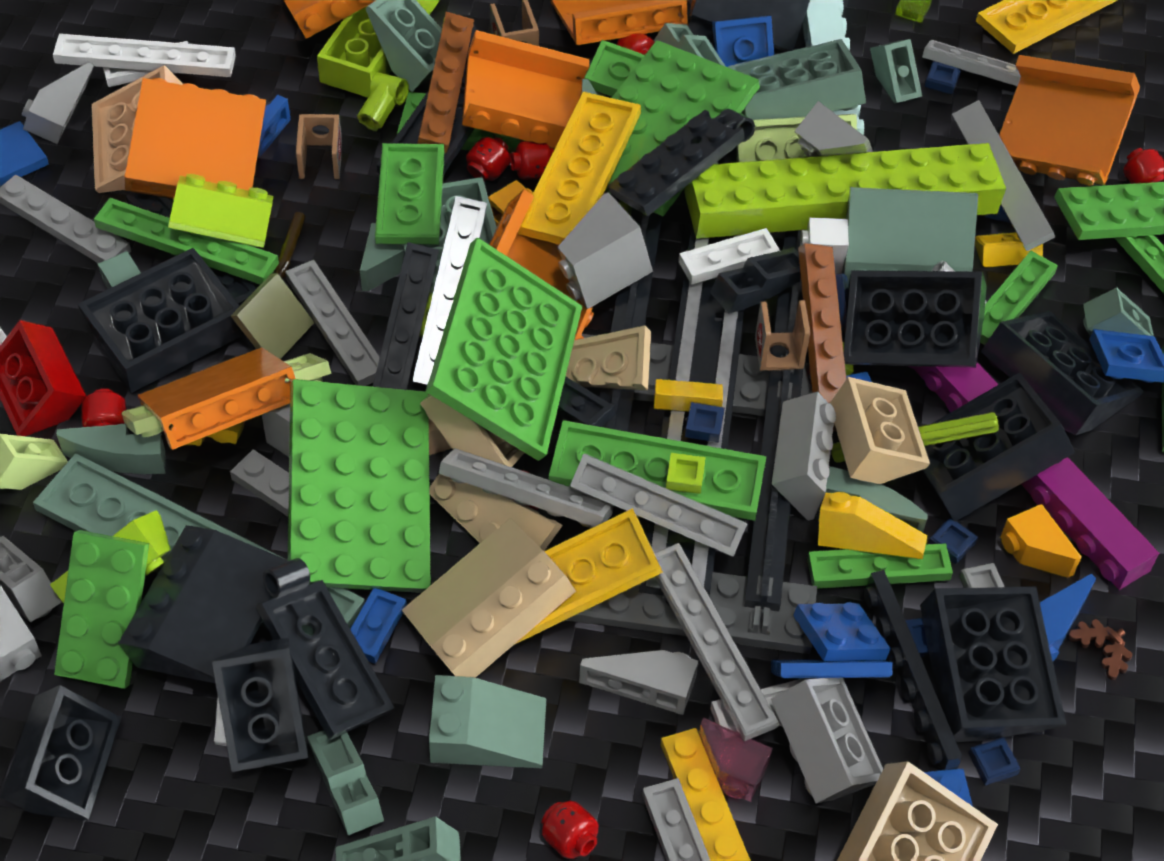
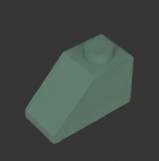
(897, 70)
(380, 262)
(1116, 313)

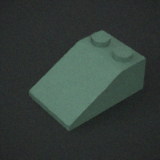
(407, 38)
(485, 724)

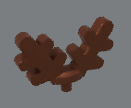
(1116, 651)

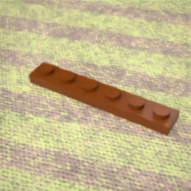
(446, 80)
(822, 308)

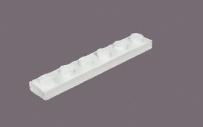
(144, 55)

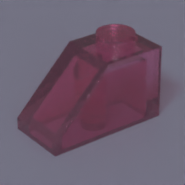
(735, 762)

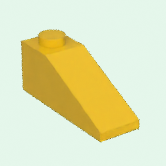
(862, 526)

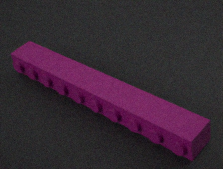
(1063, 491)

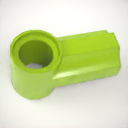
(384, 95)

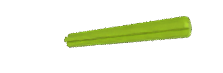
(945, 431)

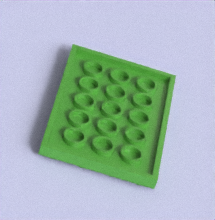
(671, 91)
(505, 349)
(359, 486)

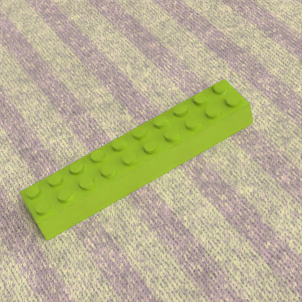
(788, 192)

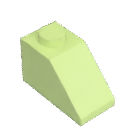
(27, 460)

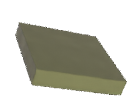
(273, 317)

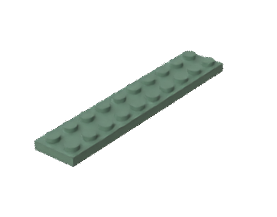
(103, 503)

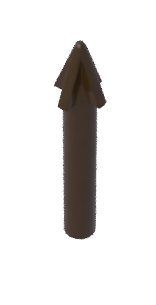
(290, 243)

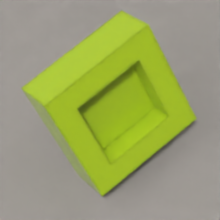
(685, 473)

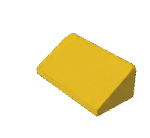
(1002, 249)
(680, 394)

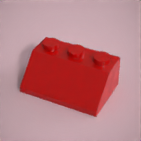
(37, 379)

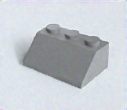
(827, 134)
(804, 452)
(827, 738)

